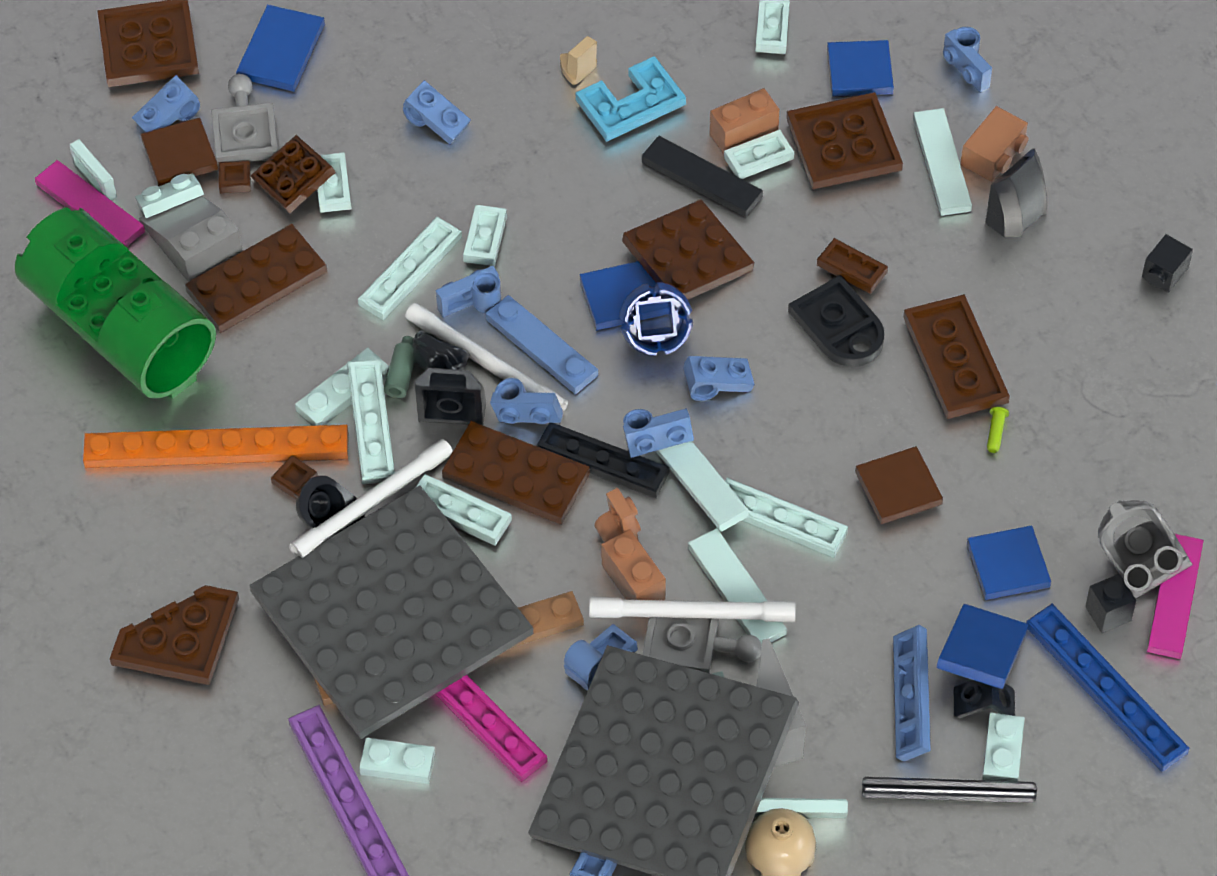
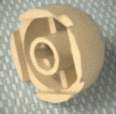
(780, 843)

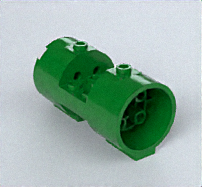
(116, 303)

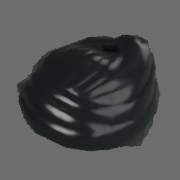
(435, 354)

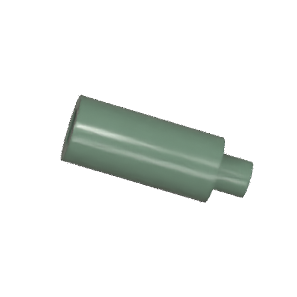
(400, 369)

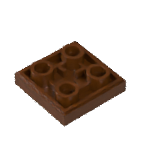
(179, 151)
(293, 174)
(899, 485)

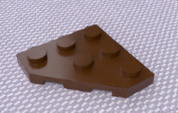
(180, 637)

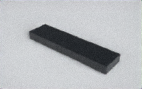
(702, 176)
(606, 460)

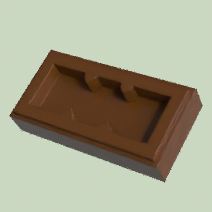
(852, 265)

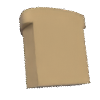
(579, 61)

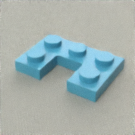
(656, 98)

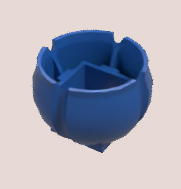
(661, 339)

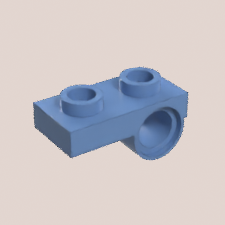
(962, 51)
(168, 105)
(434, 110)
(470, 291)
(714, 374)
(515, 405)
(651, 433)
(583, 658)

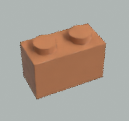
(744, 120)
(994, 144)
(632, 568)

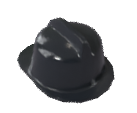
(322, 499)

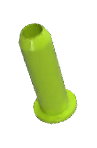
(996, 428)

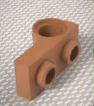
(618, 518)

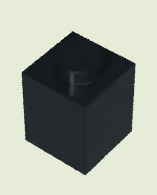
(1167, 263)
(1110, 603)

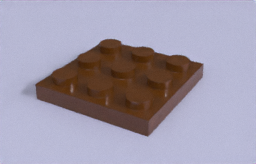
(147, 42)
(844, 140)
(688, 250)

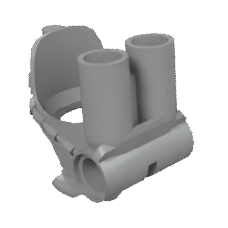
(1144, 553)

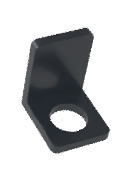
(977, 696)

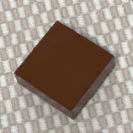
(234, 177)
(292, 476)

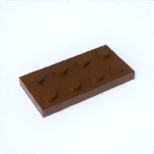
(256, 278)
(956, 356)
(516, 472)

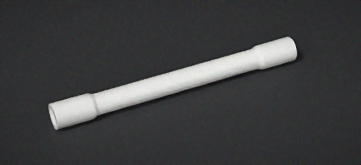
(432, 324)
(424, 462)
(767, 611)

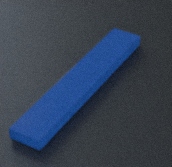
(1107, 687)

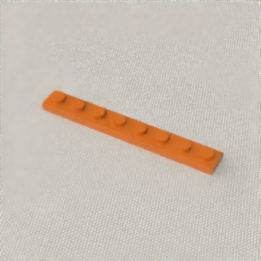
(215, 446)

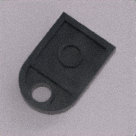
(837, 321)

